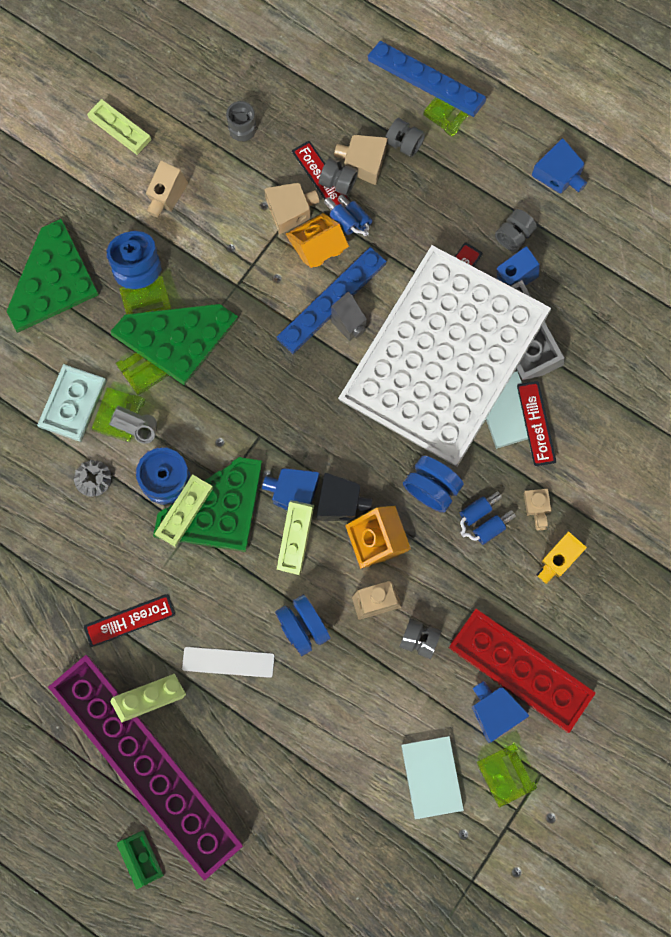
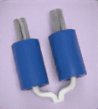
(349, 216)
(491, 527)

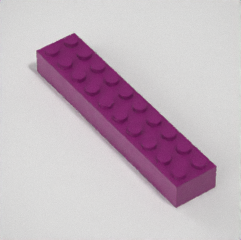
(147, 769)

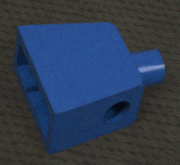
(560, 168)
(519, 268)
(292, 485)
(496, 711)

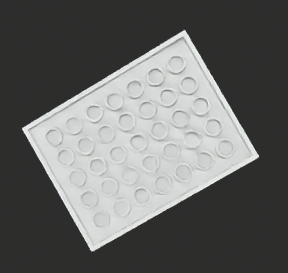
(444, 355)

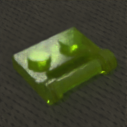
(439, 111)
(145, 296)
(141, 377)
(112, 399)
(499, 779)

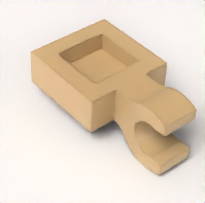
(538, 504)

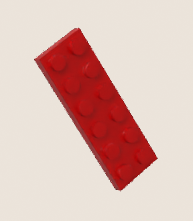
(522, 670)

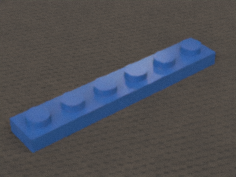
(427, 78)
(320, 309)

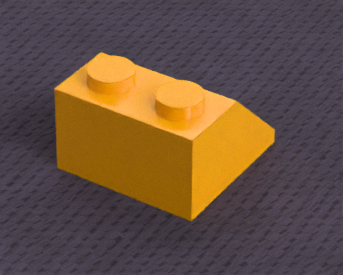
(318, 240)
(377, 536)

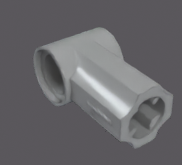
(133, 424)

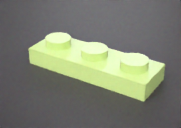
(119, 127)
(183, 511)
(295, 537)
(147, 697)

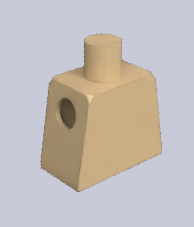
(364, 154)
(165, 188)
(289, 205)
(376, 600)

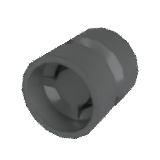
(241, 121)
(412, 140)
(337, 176)
(513, 233)
(411, 638)

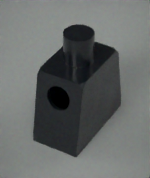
(340, 500)

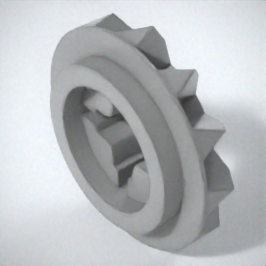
(89, 488)

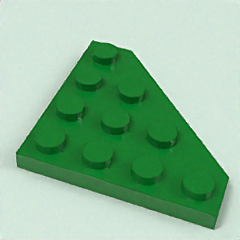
(51, 279)
(176, 338)
(228, 510)

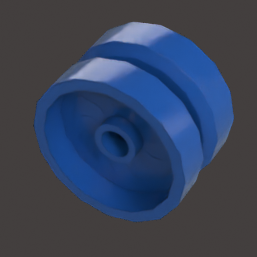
(134, 259)
(155, 465)
(433, 483)
(300, 626)

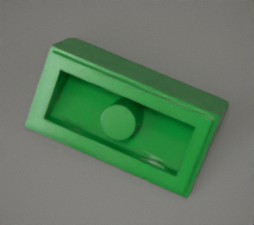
(139, 859)

